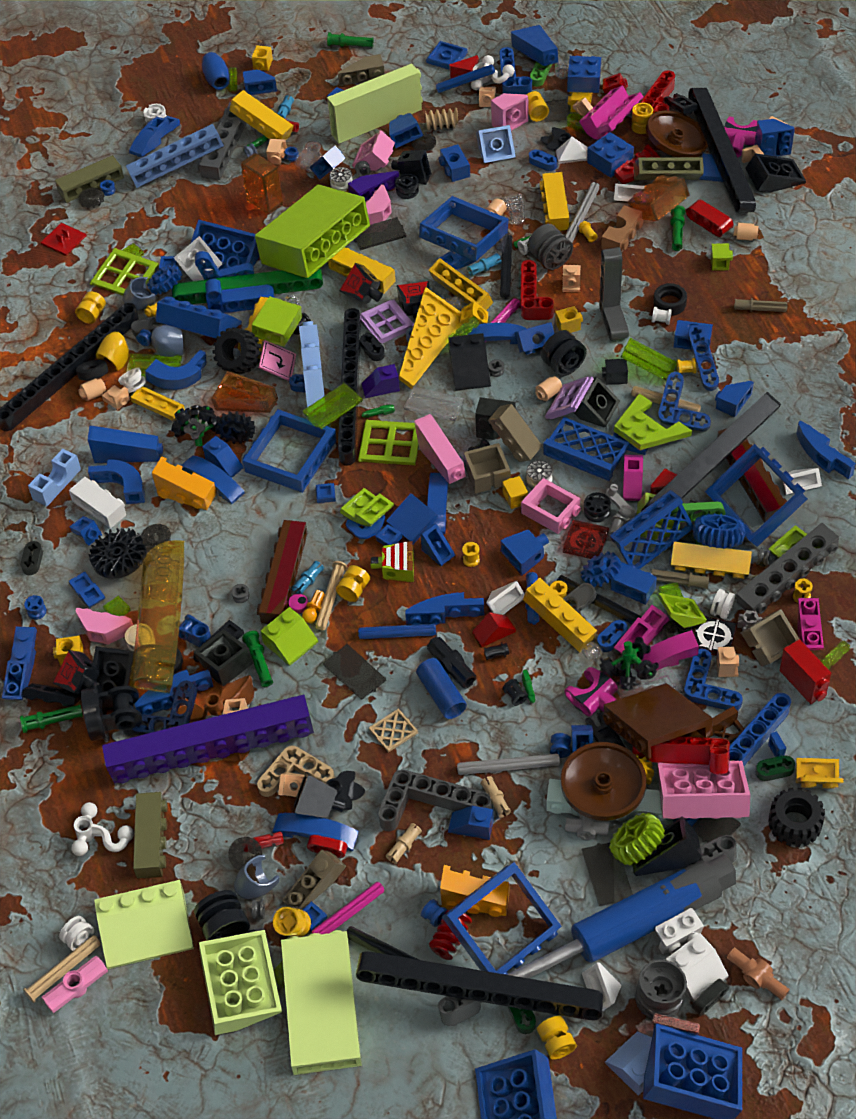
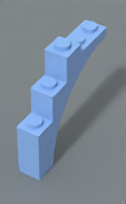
(311, 362)

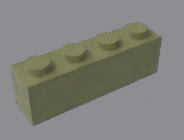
(684, 167)
(88, 177)
(149, 835)

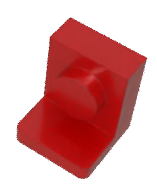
(613, 82)

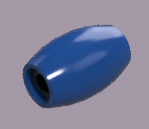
(215, 70)

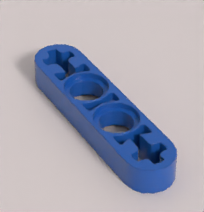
(704, 357)

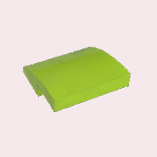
(366, 507)

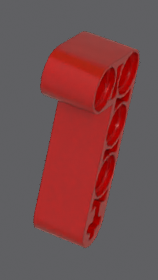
(660, 89)
(532, 306)
(694, 750)

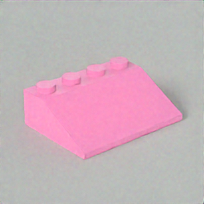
(698, 793)

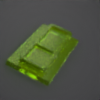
(648, 359)
(143, 361)
(332, 406)

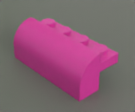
(609, 112)

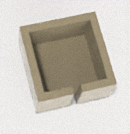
(486, 467)
(770, 637)

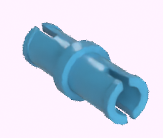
(285, 107)
(484, 264)
(307, 577)

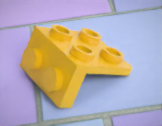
(818, 771)

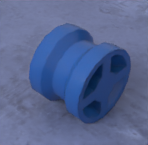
(35, 607)
(560, 745)
(433, 912)

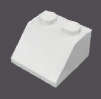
(187, 260)
(699, 964)

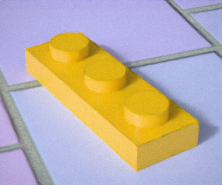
(156, 402)

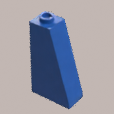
(535, 44)
(123, 445)

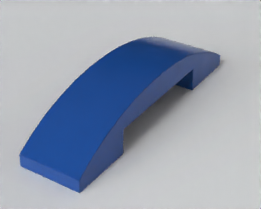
(498, 331)
(224, 484)
(438, 499)
(305, 825)

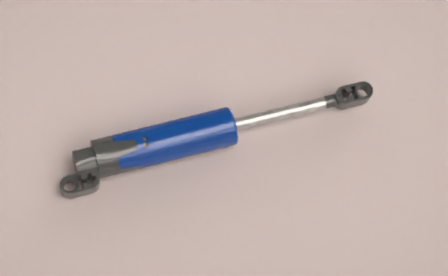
(628, 918)

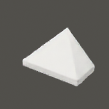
(571, 151)
(625, 192)
(805, 478)
(505, 598)
(600, 979)

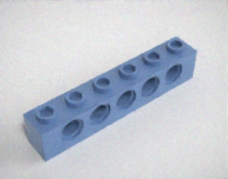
(174, 155)

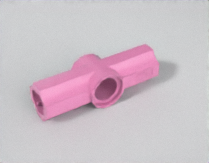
(84, 975)

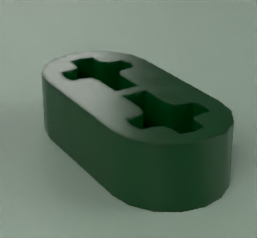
(775, 768)
(517, 1018)

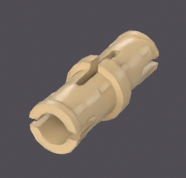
(496, 797)
(403, 843)

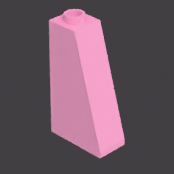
(439, 449)

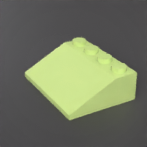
(143, 924)
(239, 981)

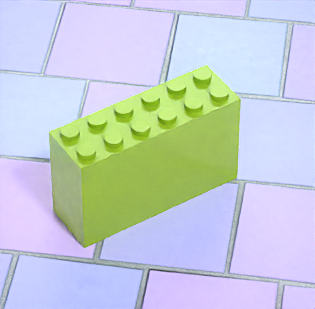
(312, 230)

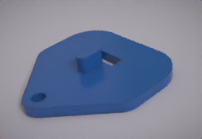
(366, 532)

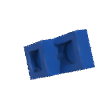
(455, 260)
(86, 590)

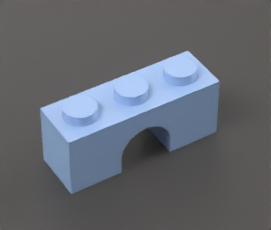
(64, 469)

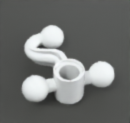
(508, 71)
(80, 846)

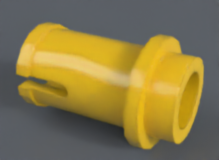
(585, 228)
(151, 311)

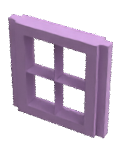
(398, 314)
(577, 391)

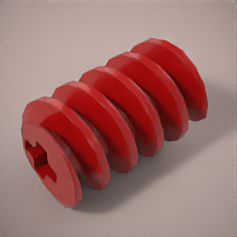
(445, 939)

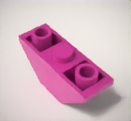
(632, 477)
(809, 623)

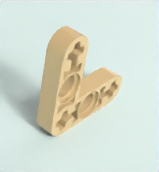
(289, 766)

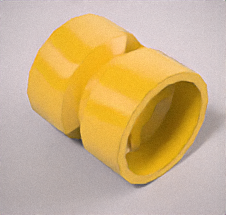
(537, 106)
(640, 115)
(90, 307)
(352, 583)
(291, 922)
(557, 1039)

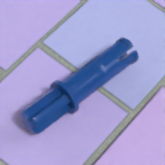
(533, 617)

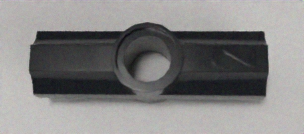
(451, 662)

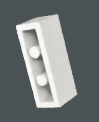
(98, 502)

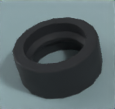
(670, 289)

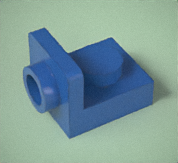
(86, 529)

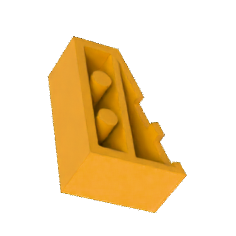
(181, 486)
(458, 886)

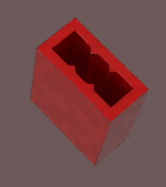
(805, 671)

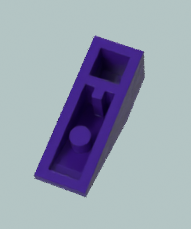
(367, 184)

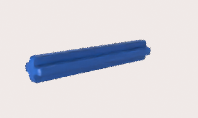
(465, 78)
(397, 631)

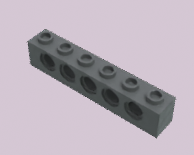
(229, 130)
(776, 572)

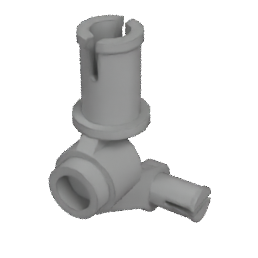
(625, 511)

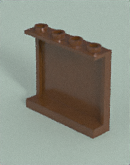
(655, 717)

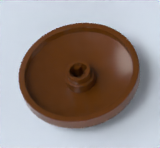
(676, 134)
(603, 781)

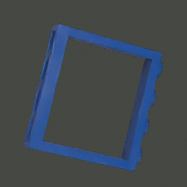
(471, 213)
(727, 479)
(301, 480)
(469, 944)

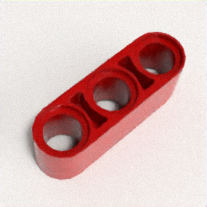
(709, 218)

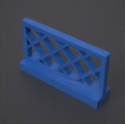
(579, 458)
(646, 521)

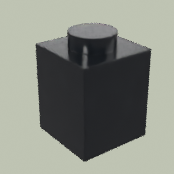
(615, 371)

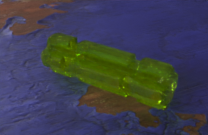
(232, 79)
(466, 328)
(835, 654)

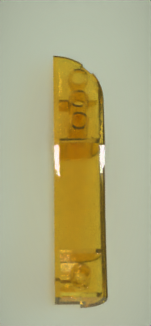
(158, 617)

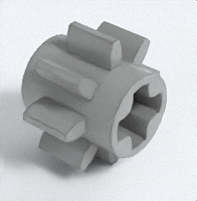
(748, 619)

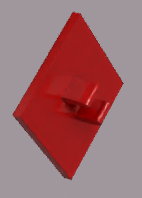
(63, 239)

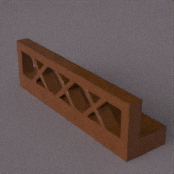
(720, 723)

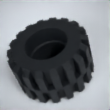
(224, 350)
(802, 803)

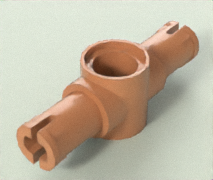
(758, 973)

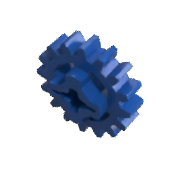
(164, 279)
(601, 569)

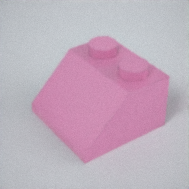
(509, 110)
(375, 151)

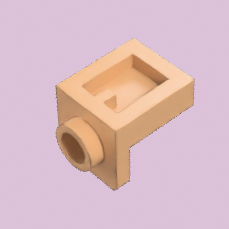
(486, 94)
(582, 107)
(749, 152)
(116, 397)

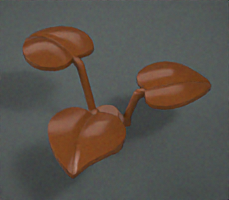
(214, 703)

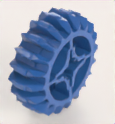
(719, 531)

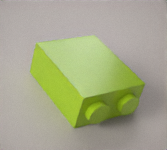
(276, 321)

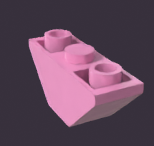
(379, 206)
(103, 626)

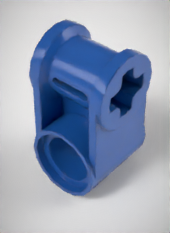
(194, 631)

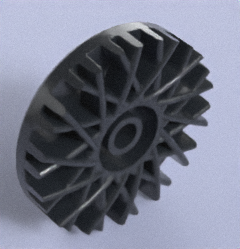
(118, 553)

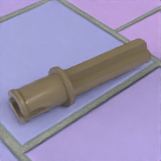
(757, 305)
(681, 578)

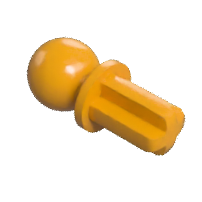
(310, 614)

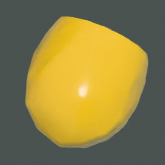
(114, 349)

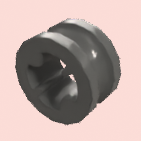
(360, 165)
(500, 368)
(763, 557)
(241, 598)
(258, 909)

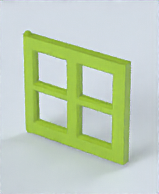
(133, 259)
(388, 458)

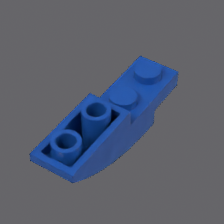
(151, 135)
(818, 449)
(448, 605)
(21, 663)
(156, 701)

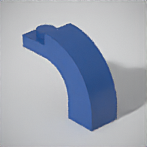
(176, 377)
(123, 474)

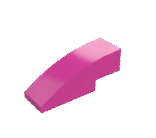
(646, 627)
(673, 649)

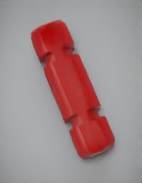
(267, 840)

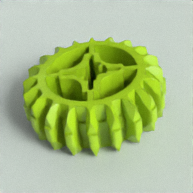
(637, 838)

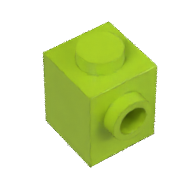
(721, 256)

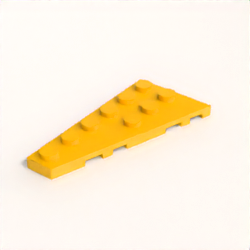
(429, 336)

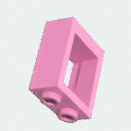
(530, 507)

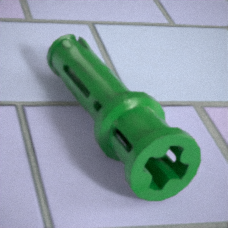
(342, 40)
(677, 222)
(256, 650)
(41, 719)

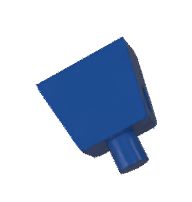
(404, 129)
(524, 550)

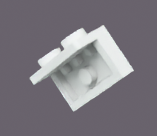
(678, 931)

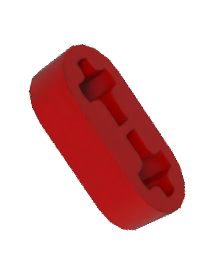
(317, 843)

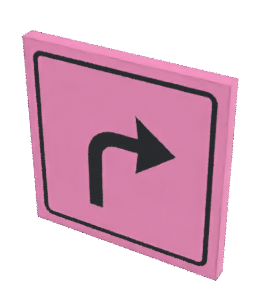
(277, 360)

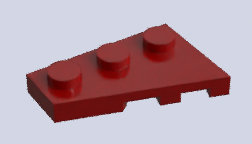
(625, 172)

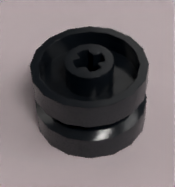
(563, 353)

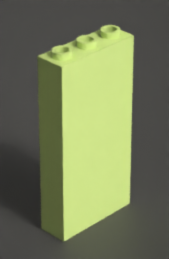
(374, 103)
(320, 1003)

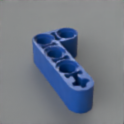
(513, 84)
(234, 299)

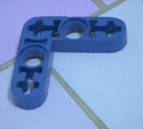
(242, 269)
(677, 412)
(703, 689)

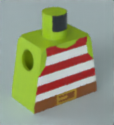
(396, 562)

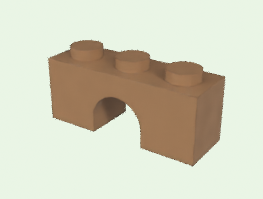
(626, 226)

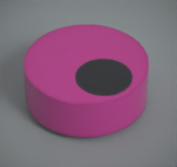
(298, 603)

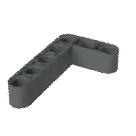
(611, 294)
(429, 795)

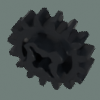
(235, 427)

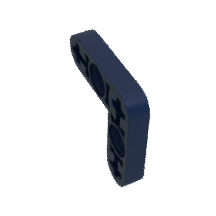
(175, 719)

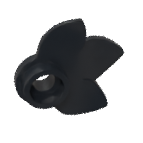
(557, 138)
(347, 788)

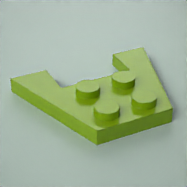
(644, 431)

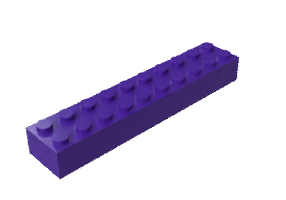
(207, 739)

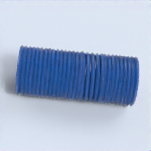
(441, 688)

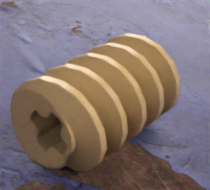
(441, 119)

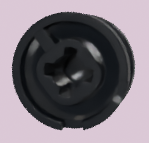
(406, 185)
(597, 508)

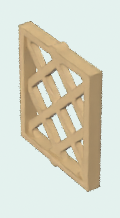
(400, 740)

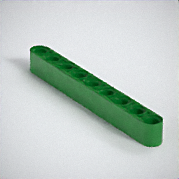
(280, 281)

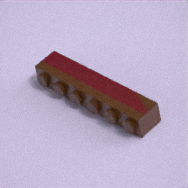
(758, 483)
(283, 570)

